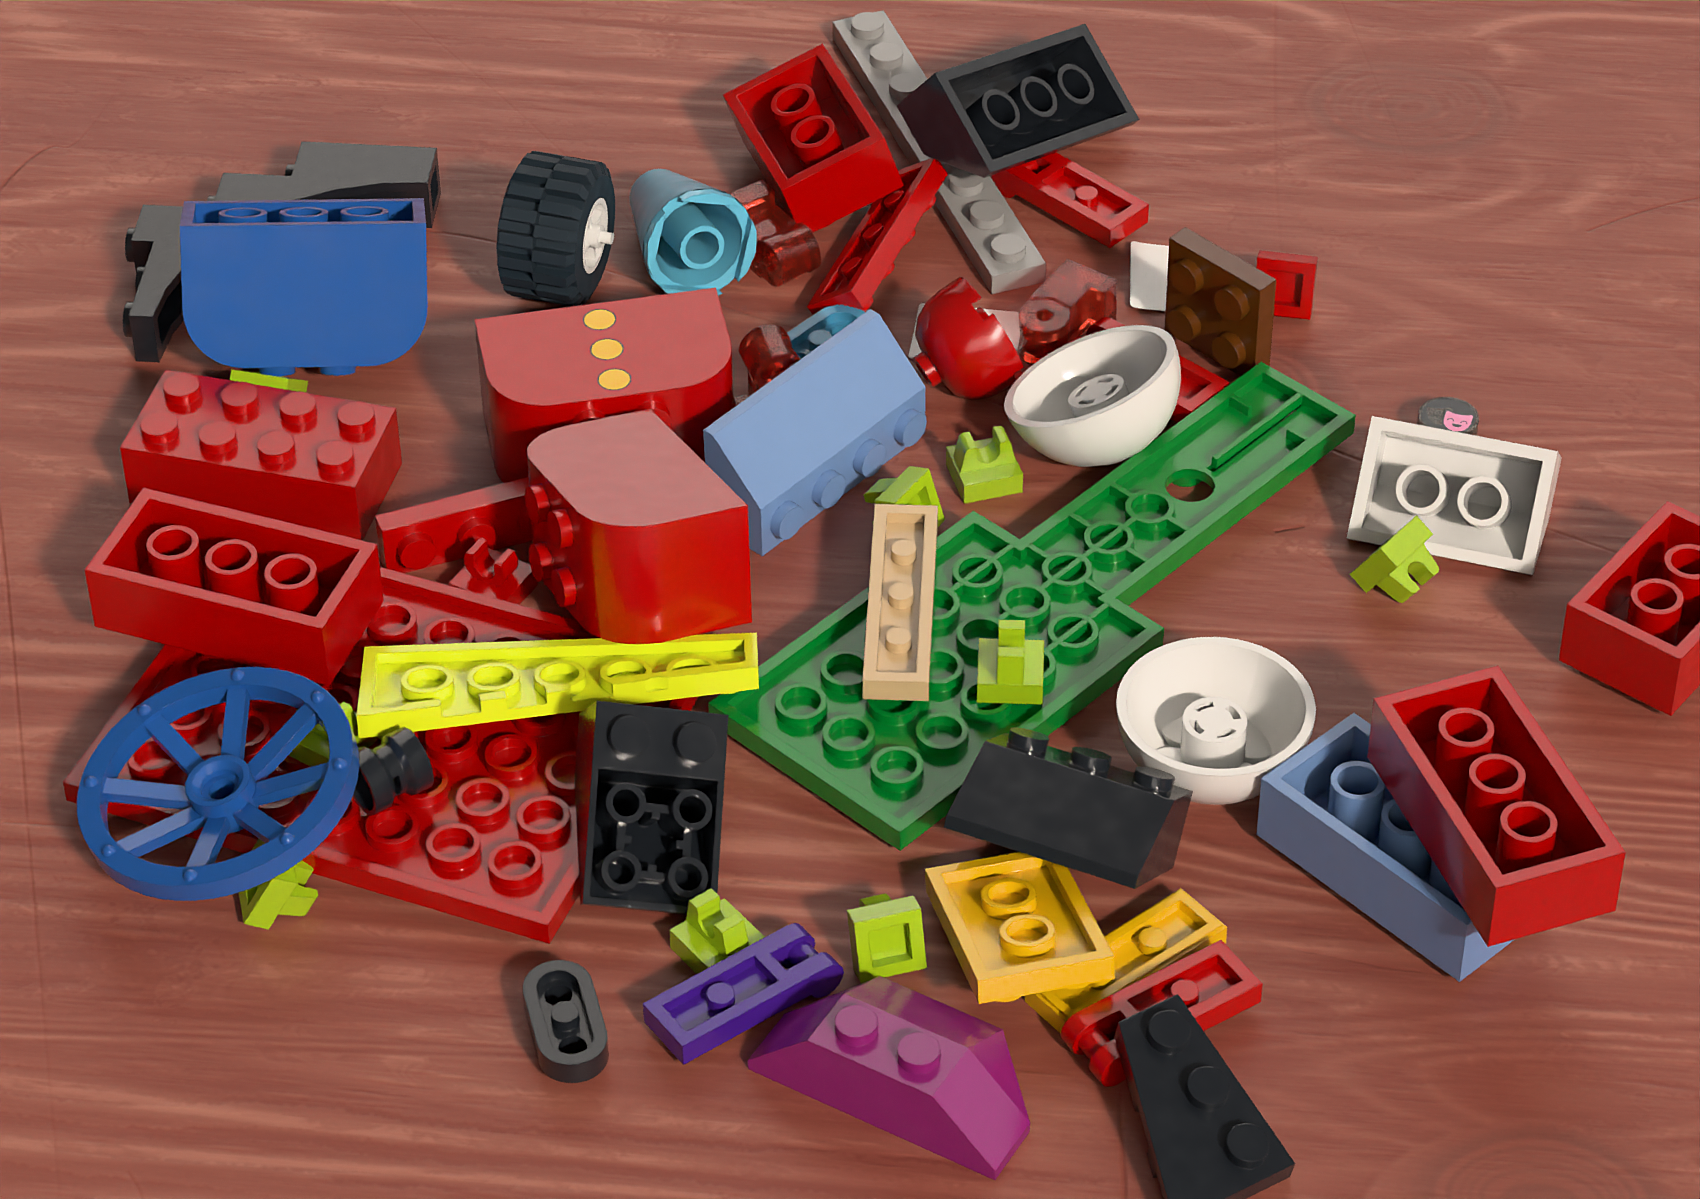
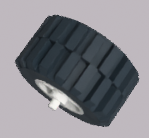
(555, 228)

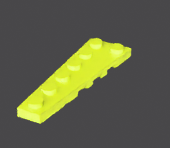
(524, 679)

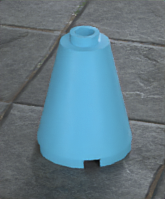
(690, 232)

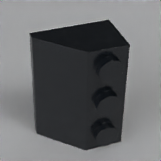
(1072, 808)

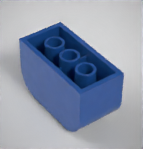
(304, 281)

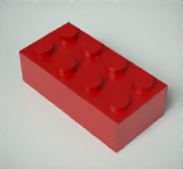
(265, 451)
(235, 585)
(1495, 805)

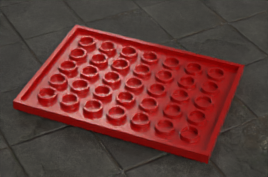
(478, 844)

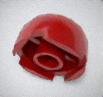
(964, 345)

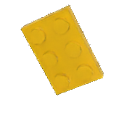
(1018, 926)

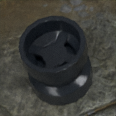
(390, 770)

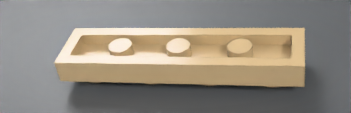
(900, 603)

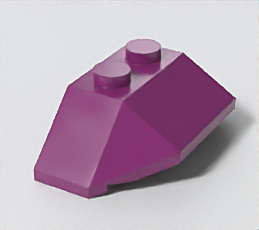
(905, 1070)

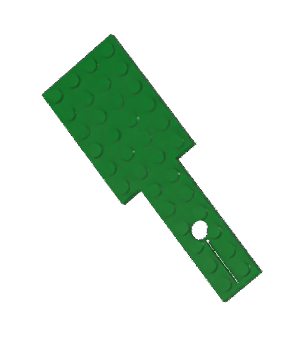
(1068, 578)

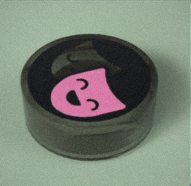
(1450, 415)

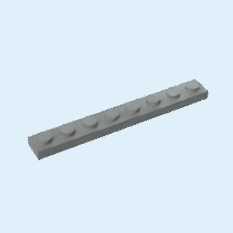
(967, 202)

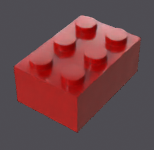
(813, 139)
(1642, 614)

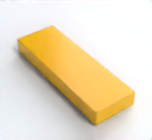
(1140, 948)

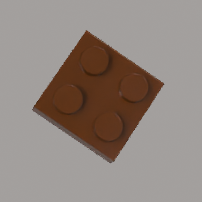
(1218, 303)

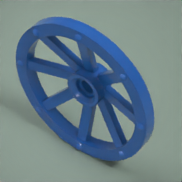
(222, 790)

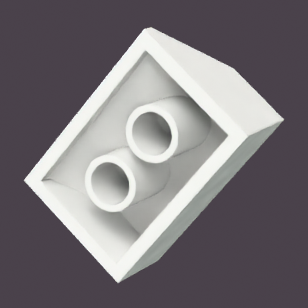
(1473, 492)

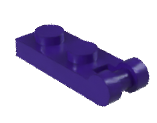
(741, 992)

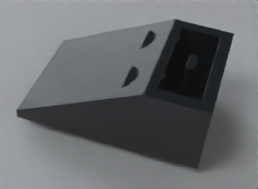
(648, 805)

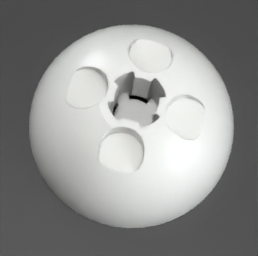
(1098, 396)
(1214, 715)

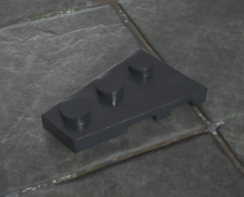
(1194, 1112)

